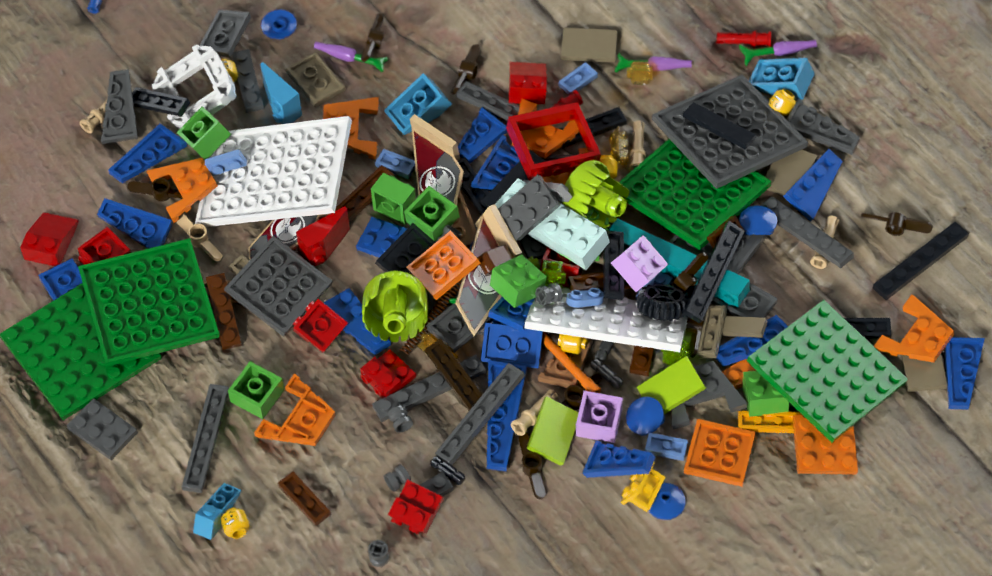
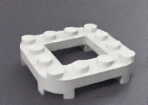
(200, 58)

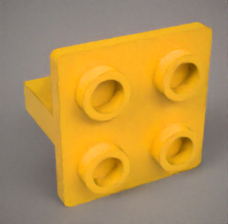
(643, 489)

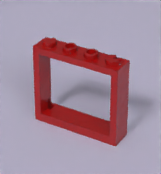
(549, 117)

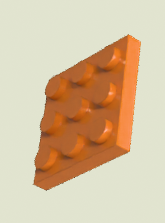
(443, 265)
(719, 452)
(820, 456)

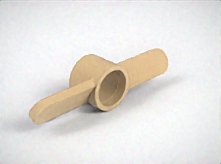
(203, 241)

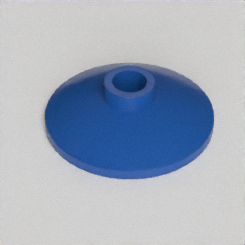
(278, 24)
(668, 508)

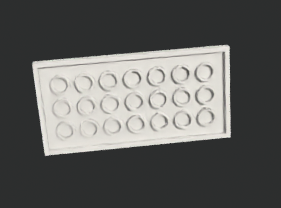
(611, 321)

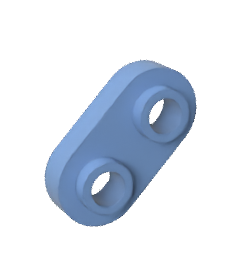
(585, 298)

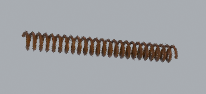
(429, 316)

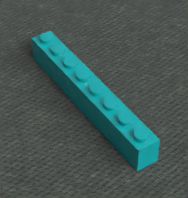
(732, 287)

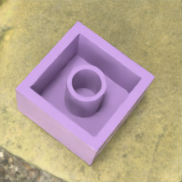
(639, 263)
(599, 416)

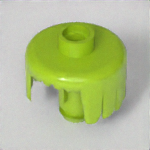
(593, 187)
(395, 306)

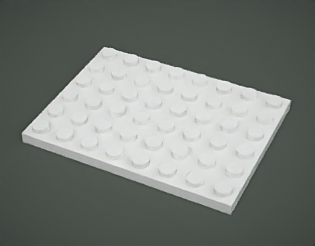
(287, 173)

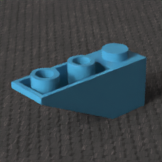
(209, 516)

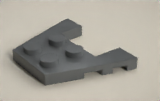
(716, 386)

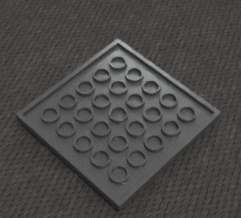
(717, 157)

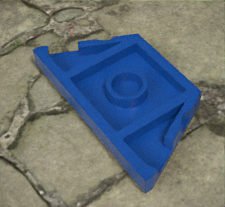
(496, 166)

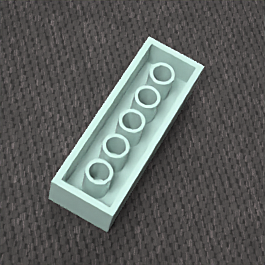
(566, 232)

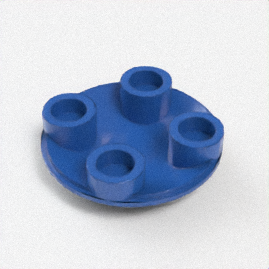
(758, 220)
(645, 416)

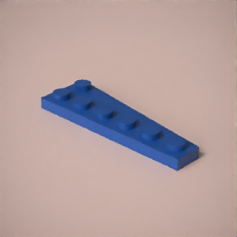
(499, 428)

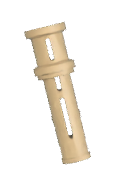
(96, 117)
(638, 153)
(818, 260)
(529, 416)

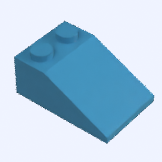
(781, 74)
(281, 96)
(421, 99)

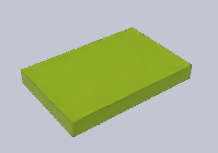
(673, 385)
(553, 431)

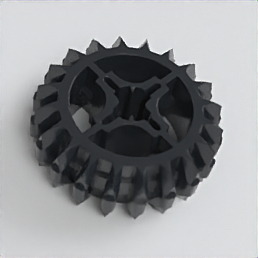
(662, 302)

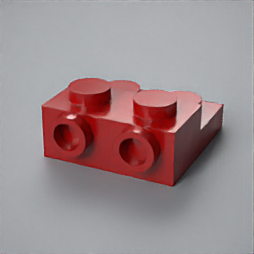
(102, 247)
(319, 325)
(387, 374)
(415, 507)

